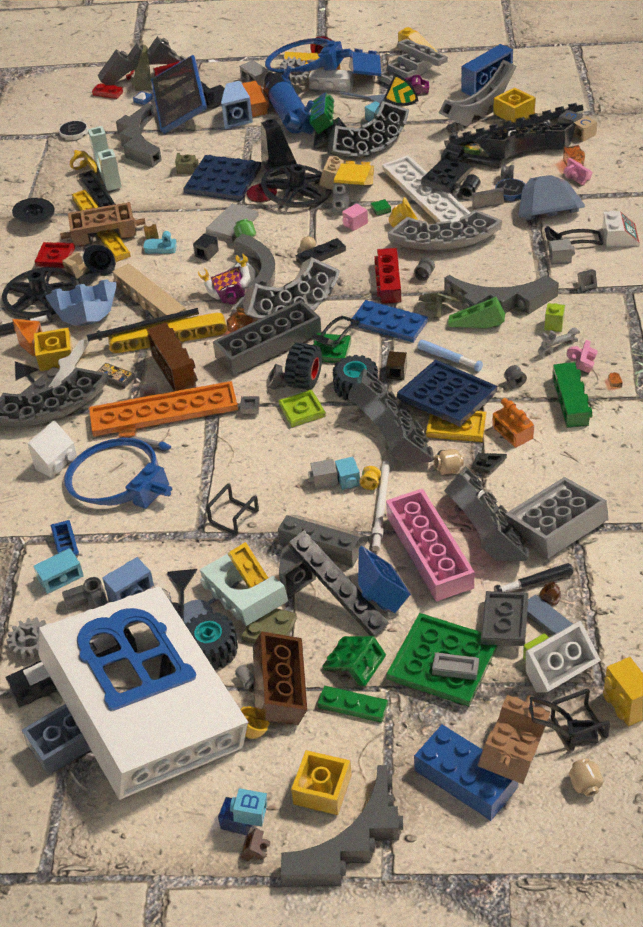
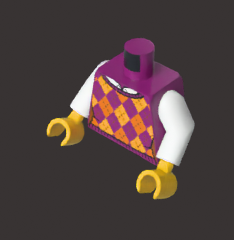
(229, 284)

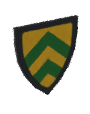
(400, 92)

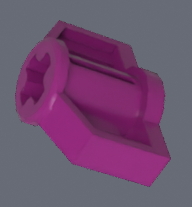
(418, 85)

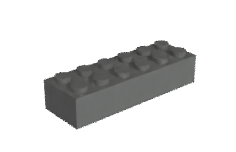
(266, 337)

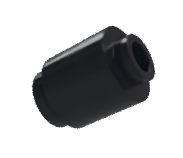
(470, 185)

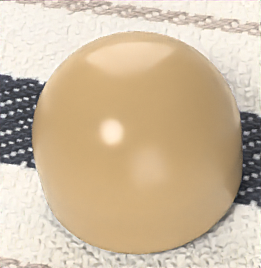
(307, 243)

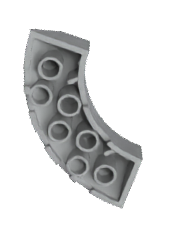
(310, 286)

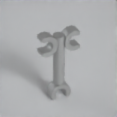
(551, 339)

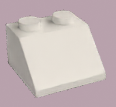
(51, 450)

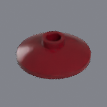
(256, 194)

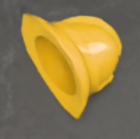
(400, 212)

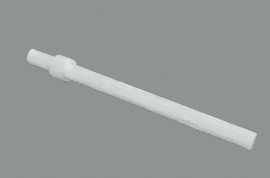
(377, 531)

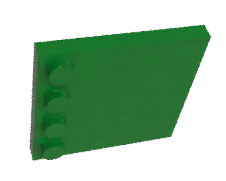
(416, 658)

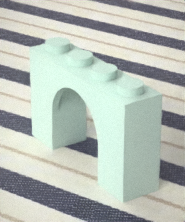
(104, 158)
(247, 603)

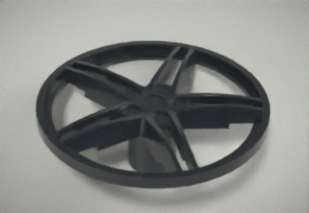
(295, 183)
(35, 290)

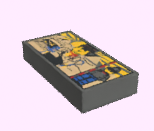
(117, 375)

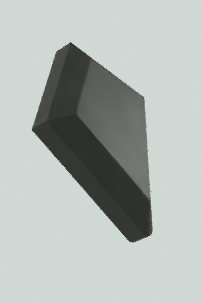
(488, 461)

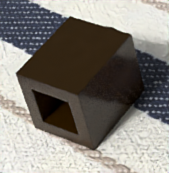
(396, 365)

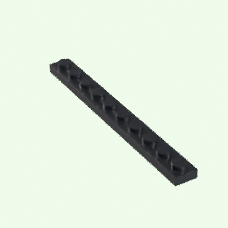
(533, 118)

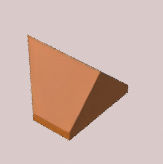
(25, 333)

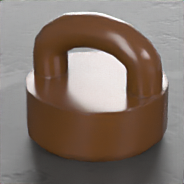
(549, 592)

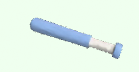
(447, 354)

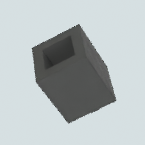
(569, 117)

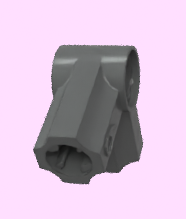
(91, 591)

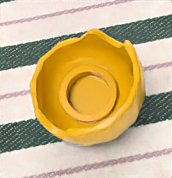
(255, 727)

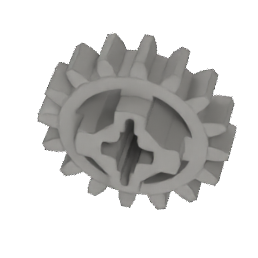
(295, 76)
(28, 638)

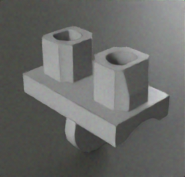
(340, 197)

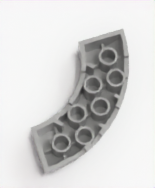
(445, 234)

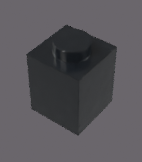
(205, 247)

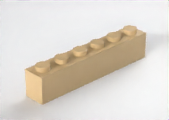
(145, 292)

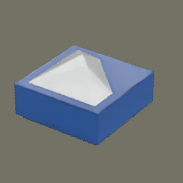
(142, 98)

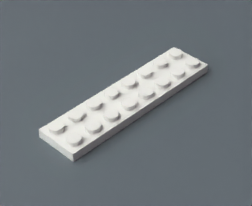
(436, 203)

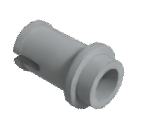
(246, 677)

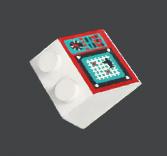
(619, 230)

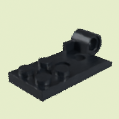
(448, 170)

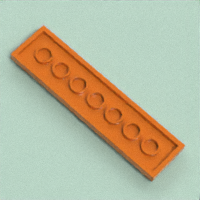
(163, 408)

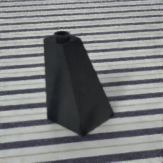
(274, 147)

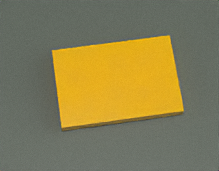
(469, 431)

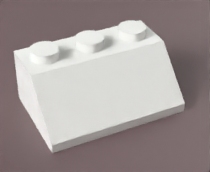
(560, 658)

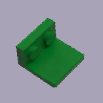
(357, 655)

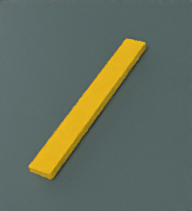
(108, 237)

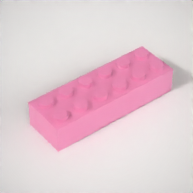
(430, 545)

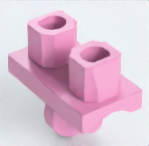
(577, 172)
(583, 357)

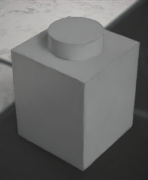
(561, 251)
(323, 474)

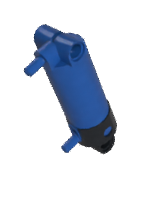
(287, 102)

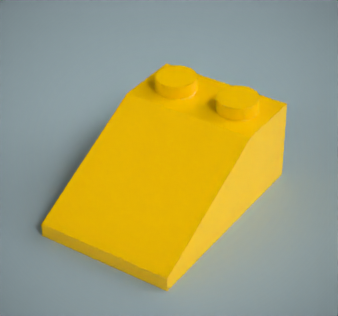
(355, 173)

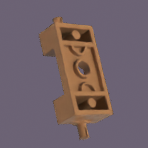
(101, 219)
(514, 739)

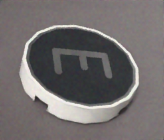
(73, 130)

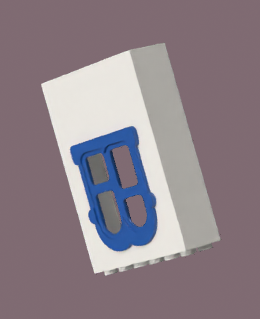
(153, 728)

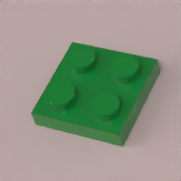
(334, 354)

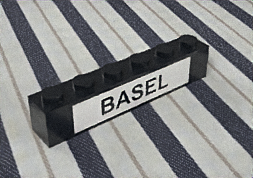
(36, 682)

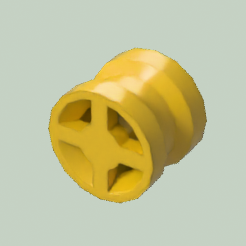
(370, 477)

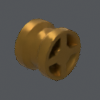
(151, 231)

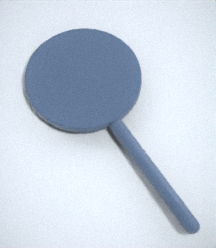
(196, 607)

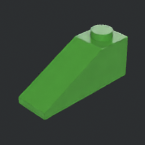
(479, 316)

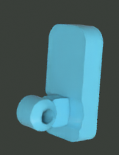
(161, 246)

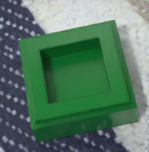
(380, 207)

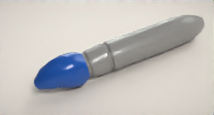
(153, 443)

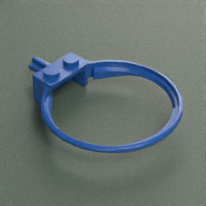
(330, 56)
(140, 490)

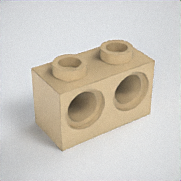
(329, 172)

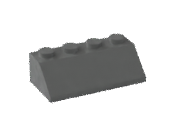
(337, 543)

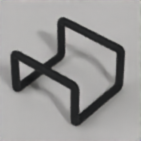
(245, 506)
(598, 725)

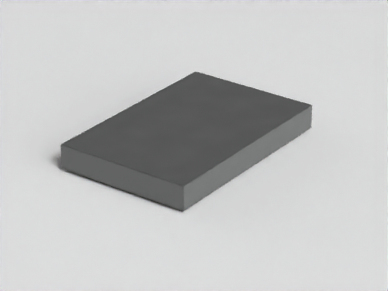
(505, 618)

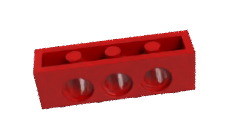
(388, 275)

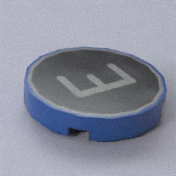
(512, 188)

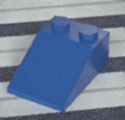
(365, 62)
(380, 581)

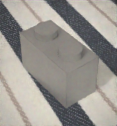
(253, 72)

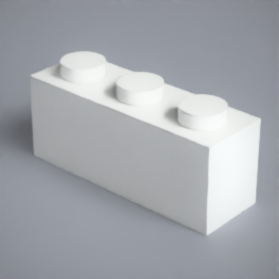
(331, 80)

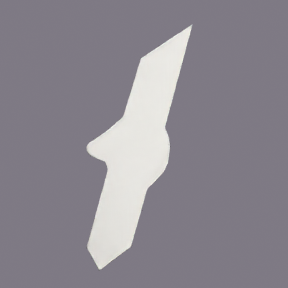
(68, 363)

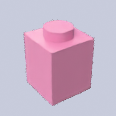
(355, 217)

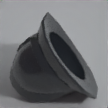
(99, 259)

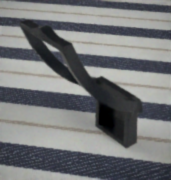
(552, 235)
(319, 338)
(572, 724)

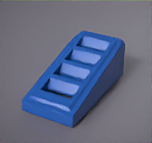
(62, 527)

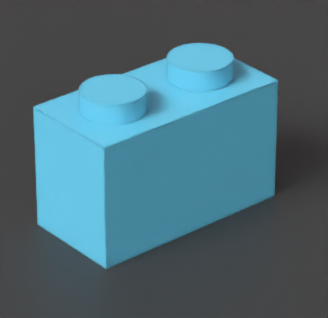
(58, 571)

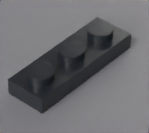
(322, 251)

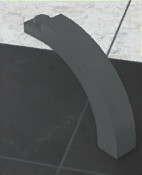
(259, 256)

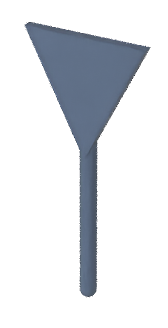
(378, 98)

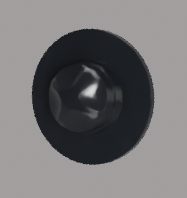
(33, 211)

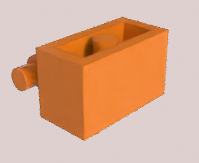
(513, 424)

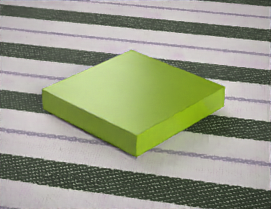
(302, 408)

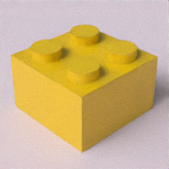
(514, 104)
(51, 347)
(625, 690)
(321, 782)

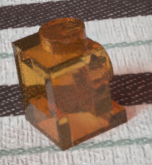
(238, 320)

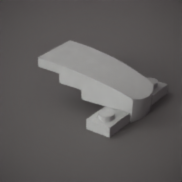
(414, 62)

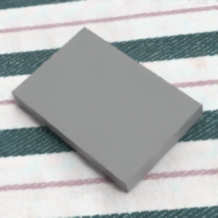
(224, 223)

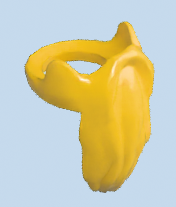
(88, 160)

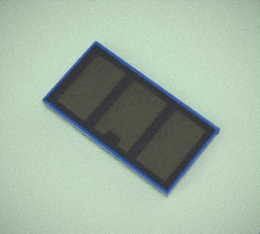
(178, 94)

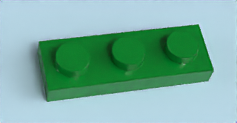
(353, 704)

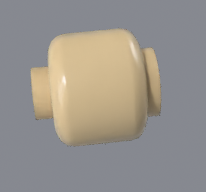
(448, 461)
(586, 777)

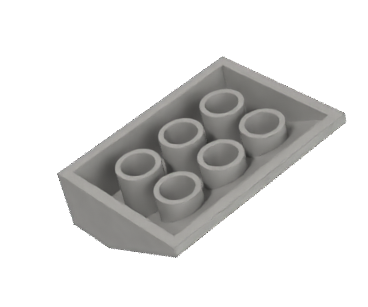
(558, 516)

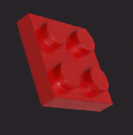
(53, 253)

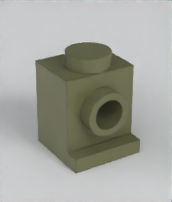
(186, 163)

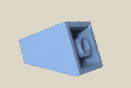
(236, 105)

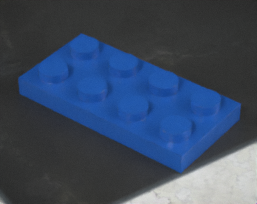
(390, 321)

